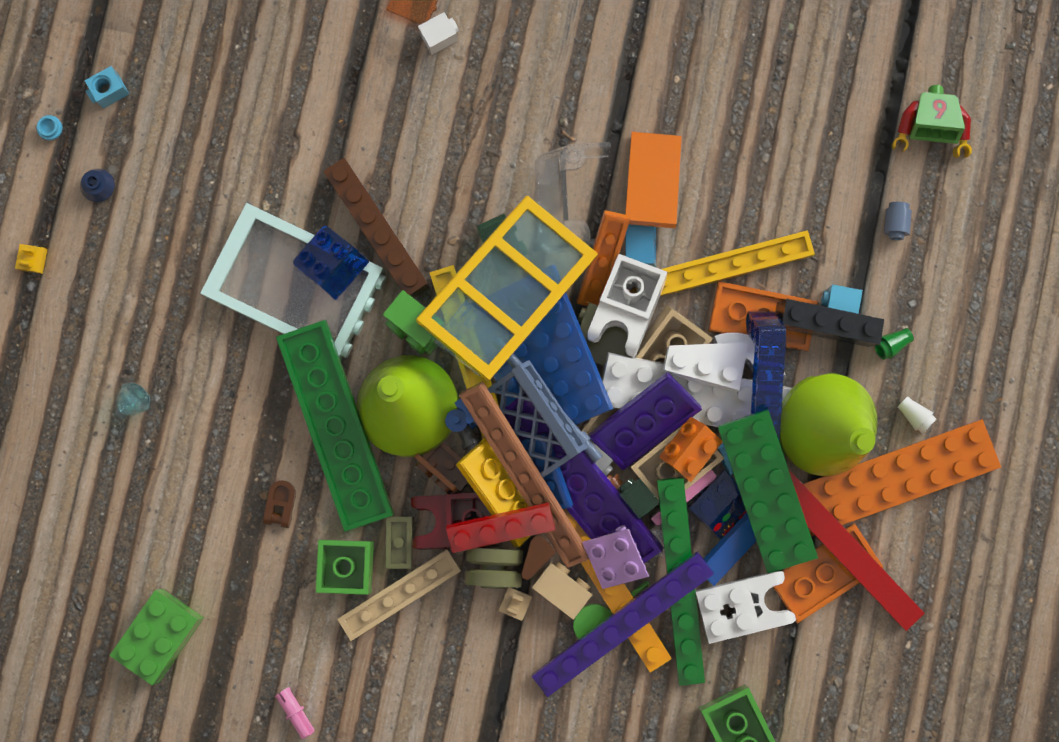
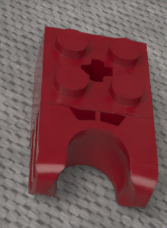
(447, 510)

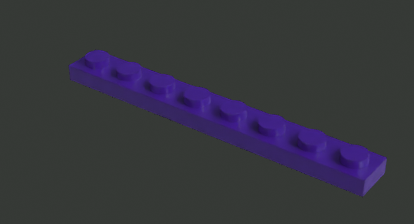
(622, 624)

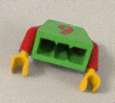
(936, 119)

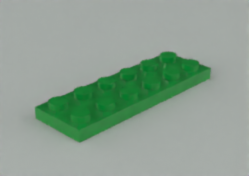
(767, 491)

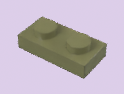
(399, 542)

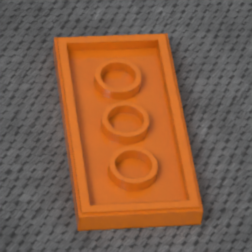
(653, 179)
(734, 302)
(818, 581)

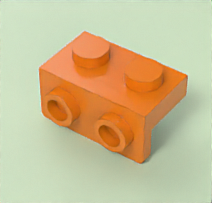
(691, 448)

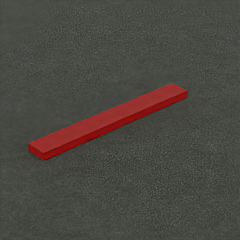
(856, 559)

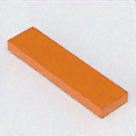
(608, 246)

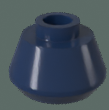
(101, 189)

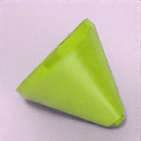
(406, 405)
(827, 424)

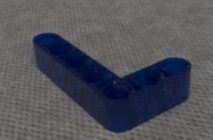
(768, 367)

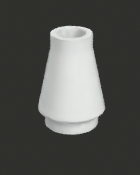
(917, 415)

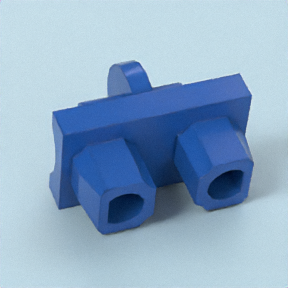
(459, 418)

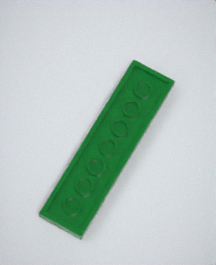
(335, 425)

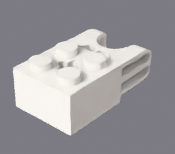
(626, 309)
(749, 612)

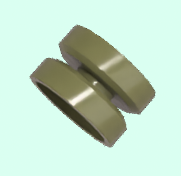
(493, 571)

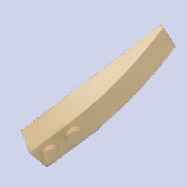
(667, 330)

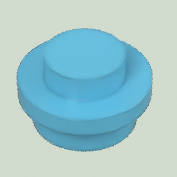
(49, 127)

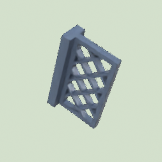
(550, 413)

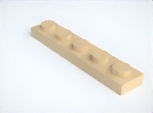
(399, 595)

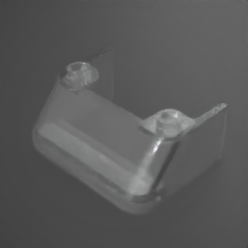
(552, 186)

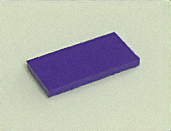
(645, 421)

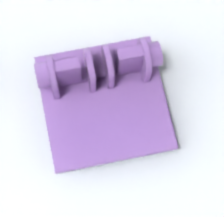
(615, 558)

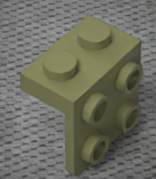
(612, 340)

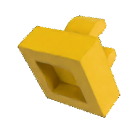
(31, 258)

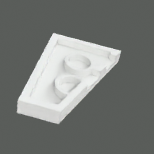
(708, 364)

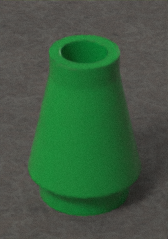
(893, 343)

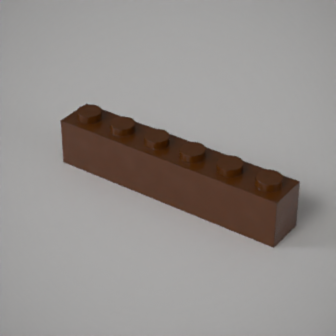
(376, 228)

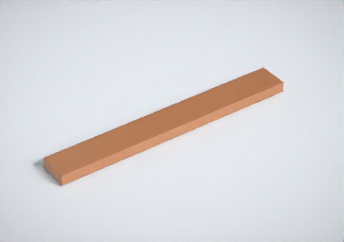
(522, 470)

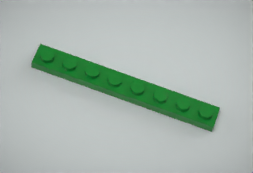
(676, 550)

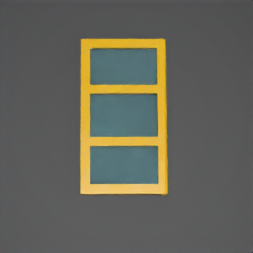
(506, 288)

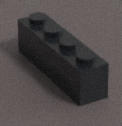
(830, 323)

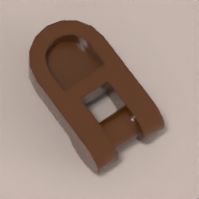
(281, 494)

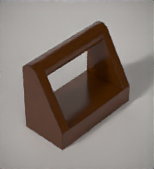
(538, 554)

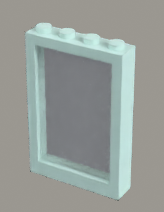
(262, 283)

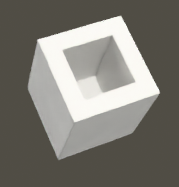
(438, 33)

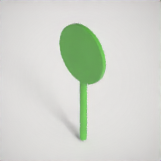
(594, 614)

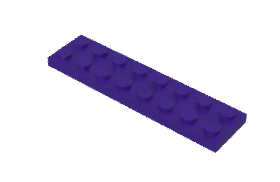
(594, 497)

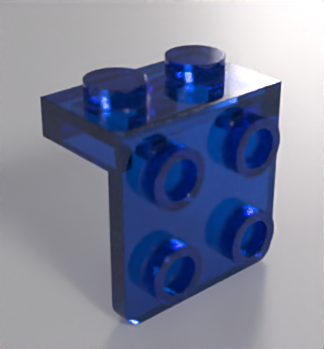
(330, 262)

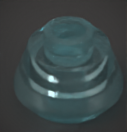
(132, 399)

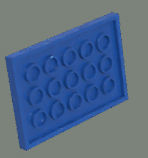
(563, 363)

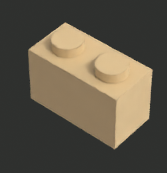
(562, 590)

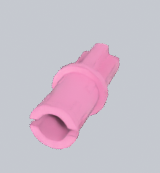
(295, 713)

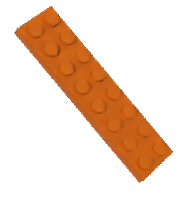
(907, 473)

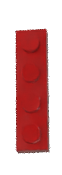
(500, 527)

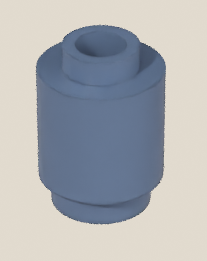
(897, 220)

